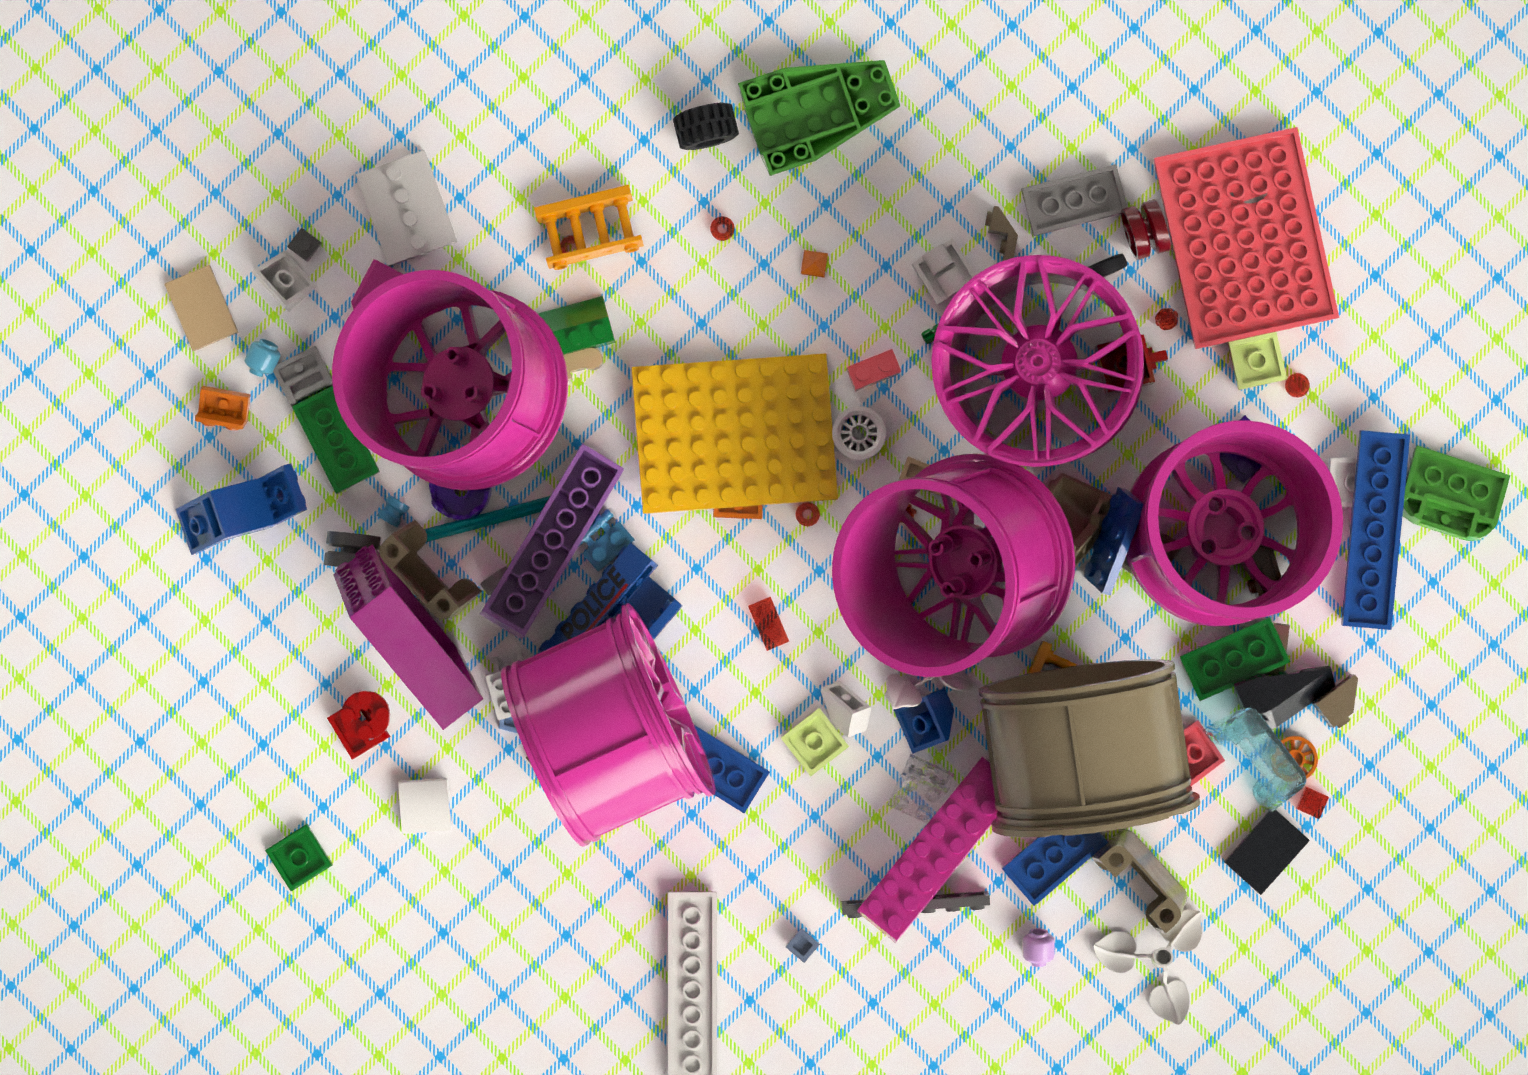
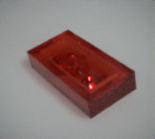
(768, 623)

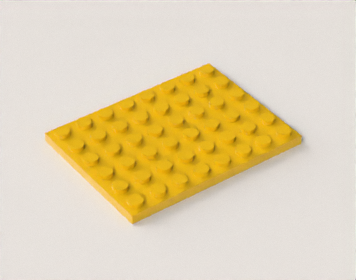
(734, 433)

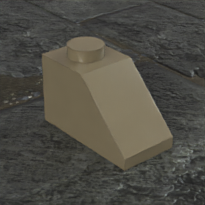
(1338, 702)

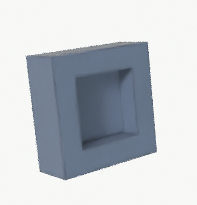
(802, 945)

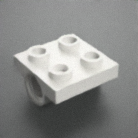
(943, 270)

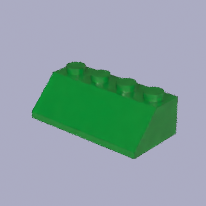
(580, 325)

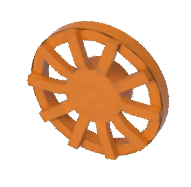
(1300, 756)

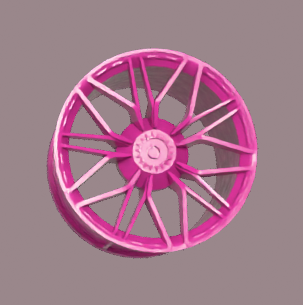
(1036, 360)
(965, 561)

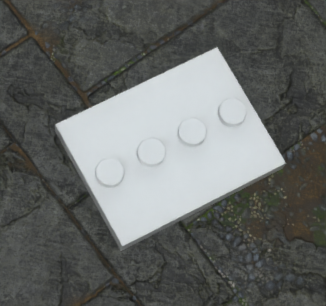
(406, 208)

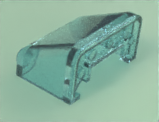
(1280, 771)

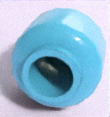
(262, 357)

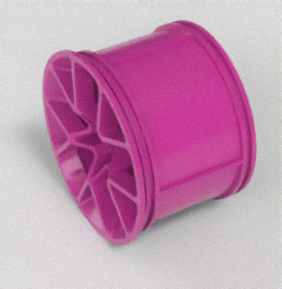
(455, 381)
(606, 728)

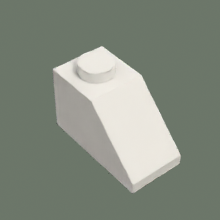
(845, 709)

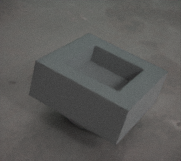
(304, 244)

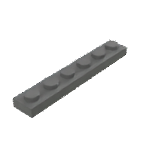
(951, 903)

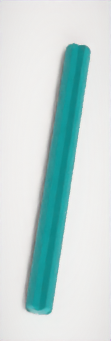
(486, 519)

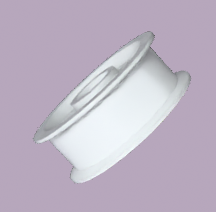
(876, 445)

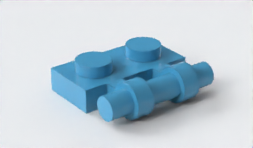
(608, 546)

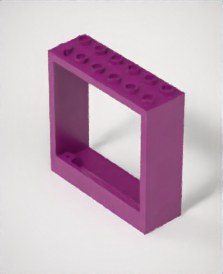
(407, 637)

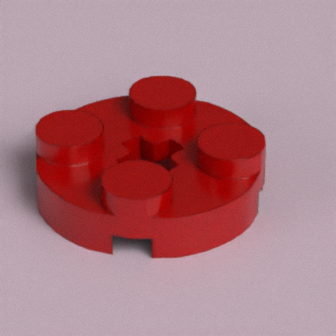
(365, 729)

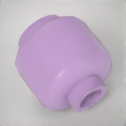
(1038, 947)

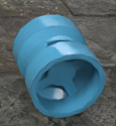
(393, 511)

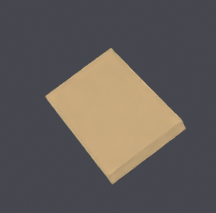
(201, 308)

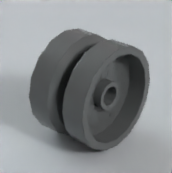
(349, 543)

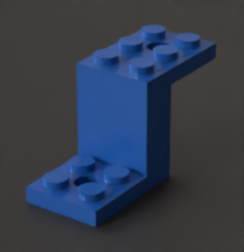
(241, 509)

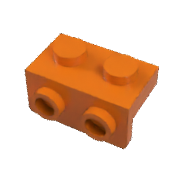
(223, 408)

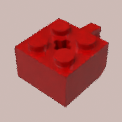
(1114, 358)

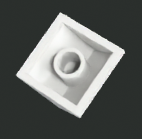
(284, 280)

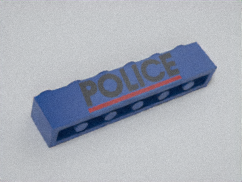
(606, 596)

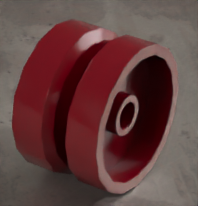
(1145, 229)

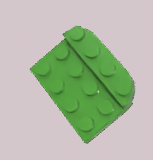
(1453, 495)

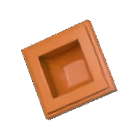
(814, 263)

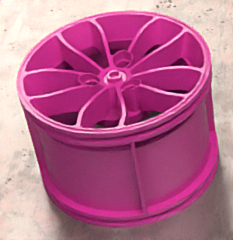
(1307, 488)

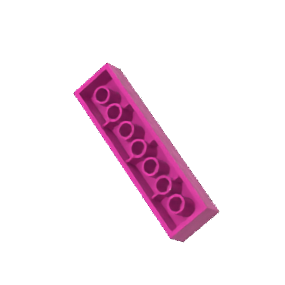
(933, 855)

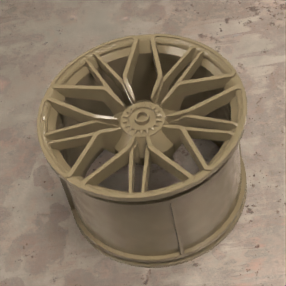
(1087, 748)

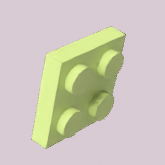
(1257, 360)
(814, 742)

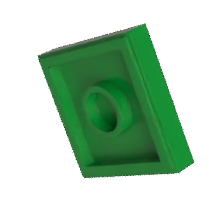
(299, 857)

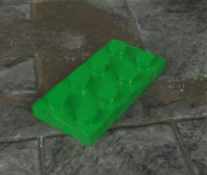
(336, 447)
(1235, 658)

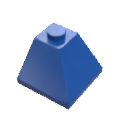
(928, 722)

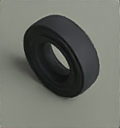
(1110, 265)

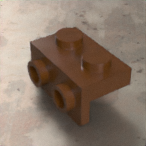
(1268, 565)

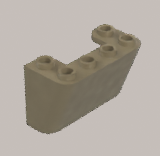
(401, 556)
(1128, 849)

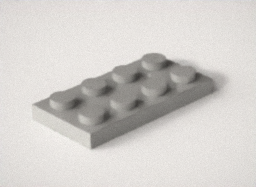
(1074, 200)

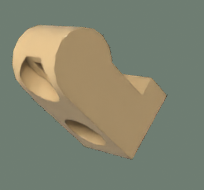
(583, 359)

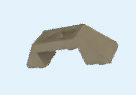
(1000, 225)

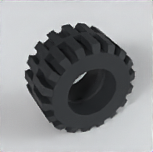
(705, 126)

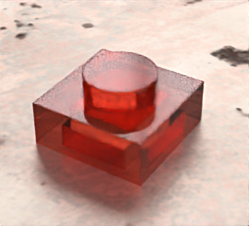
(1312, 802)

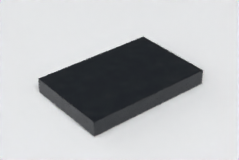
(1266, 851)

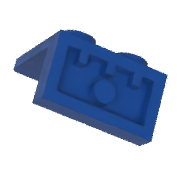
(654, 606)

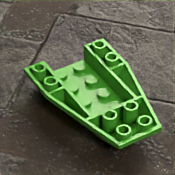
(814, 109)

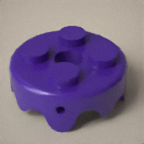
(456, 507)

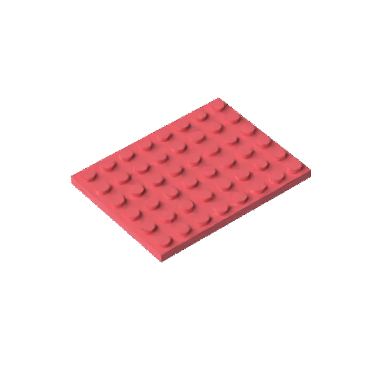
(1241, 262)

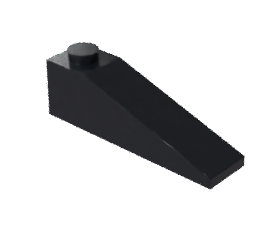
(1284, 694)

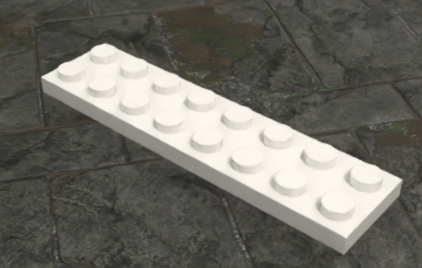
(692, 982)

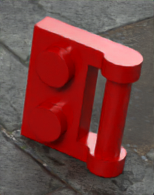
(354, 746)

